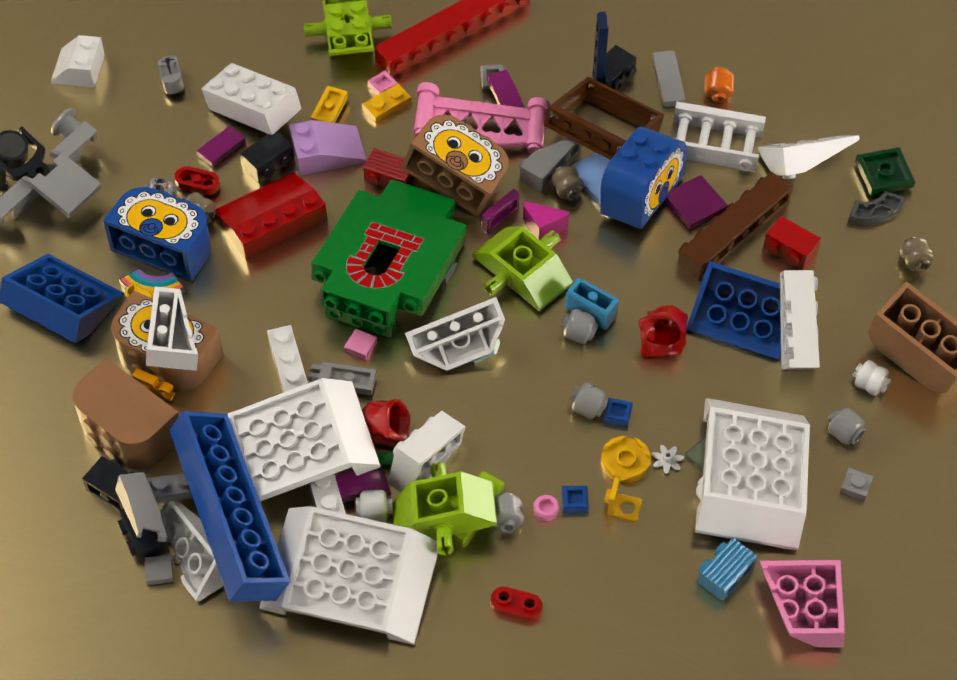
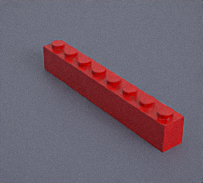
(439, 32)

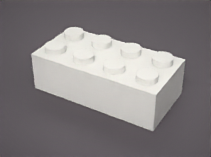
(251, 98)

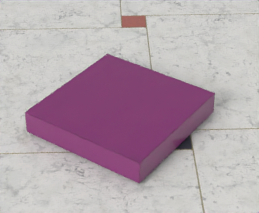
(695, 202)

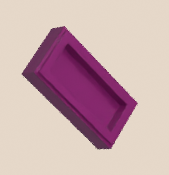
(504, 89)
(221, 146)
(500, 211)

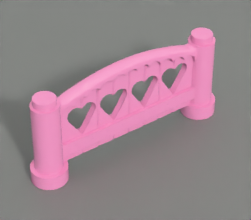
(529, 119)

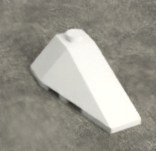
(801, 156)
(191, 550)

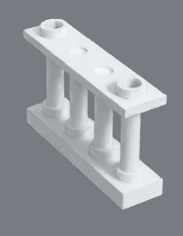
(719, 120)

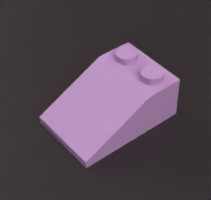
(325, 146)

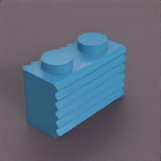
(593, 301)
(727, 568)

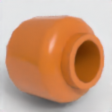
(719, 84)

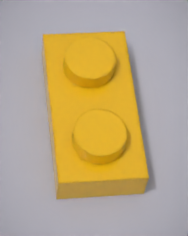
(386, 103)
(330, 105)

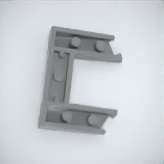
(142, 494)

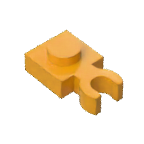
(152, 383)

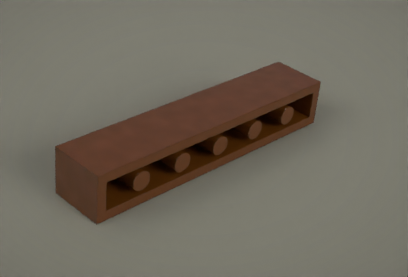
(734, 225)

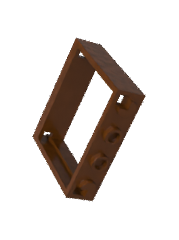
(588, 134)

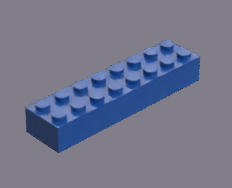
(229, 507)

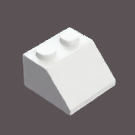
(79, 62)

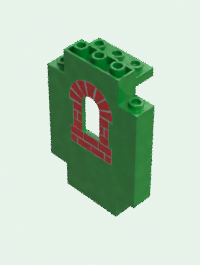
(401, 218)

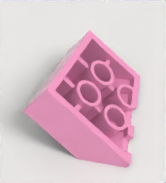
(809, 599)

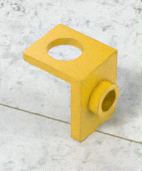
(615, 499)

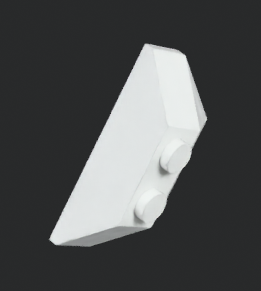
(459, 336)

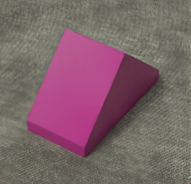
(544, 219)

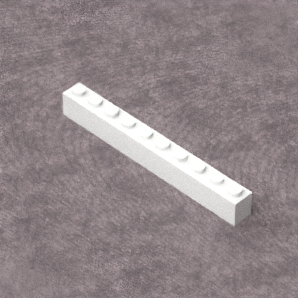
(292, 375)

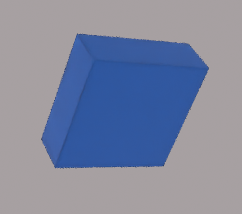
(618, 412)
(575, 499)

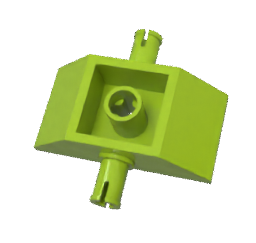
(347, 26)
(524, 265)
(446, 506)

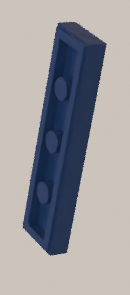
(600, 47)

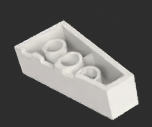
(799, 320)

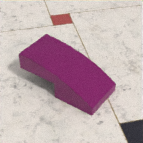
(351, 486)

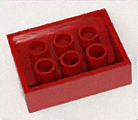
(272, 215)

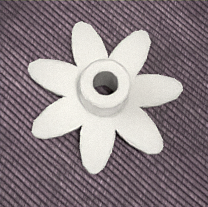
(667, 459)

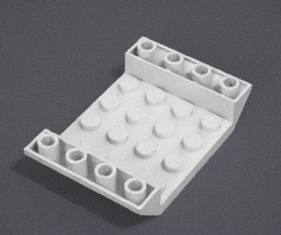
(303, 436)
(754, 475)
(355, 571)

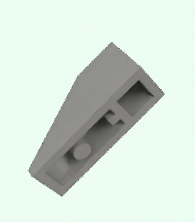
(541, 164)

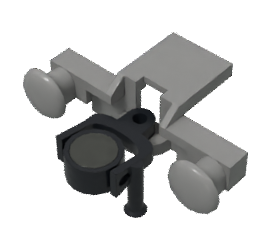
(61, 183)

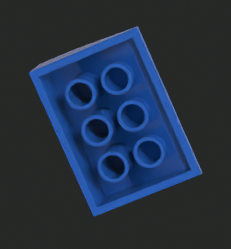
(59, 297)
(738, 310)

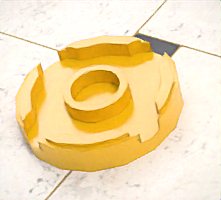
(625, 459)

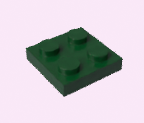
(885, 171)

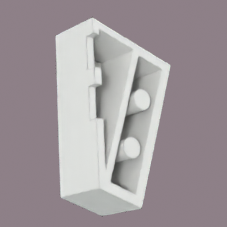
(169, 336)
(423, 447)

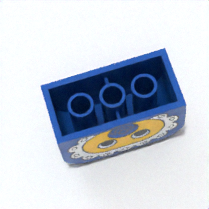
(641, 176)
(159, 231)

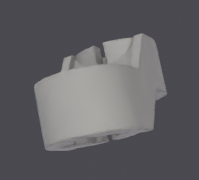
(171, 74)

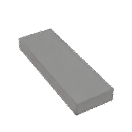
(668, 78)

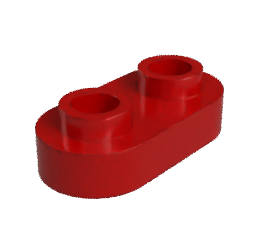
(198, 181)
(515, 605)

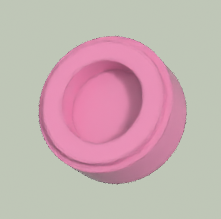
(546, 508)

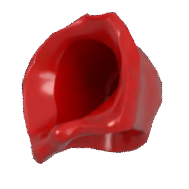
(666, 332)
(387, 421)

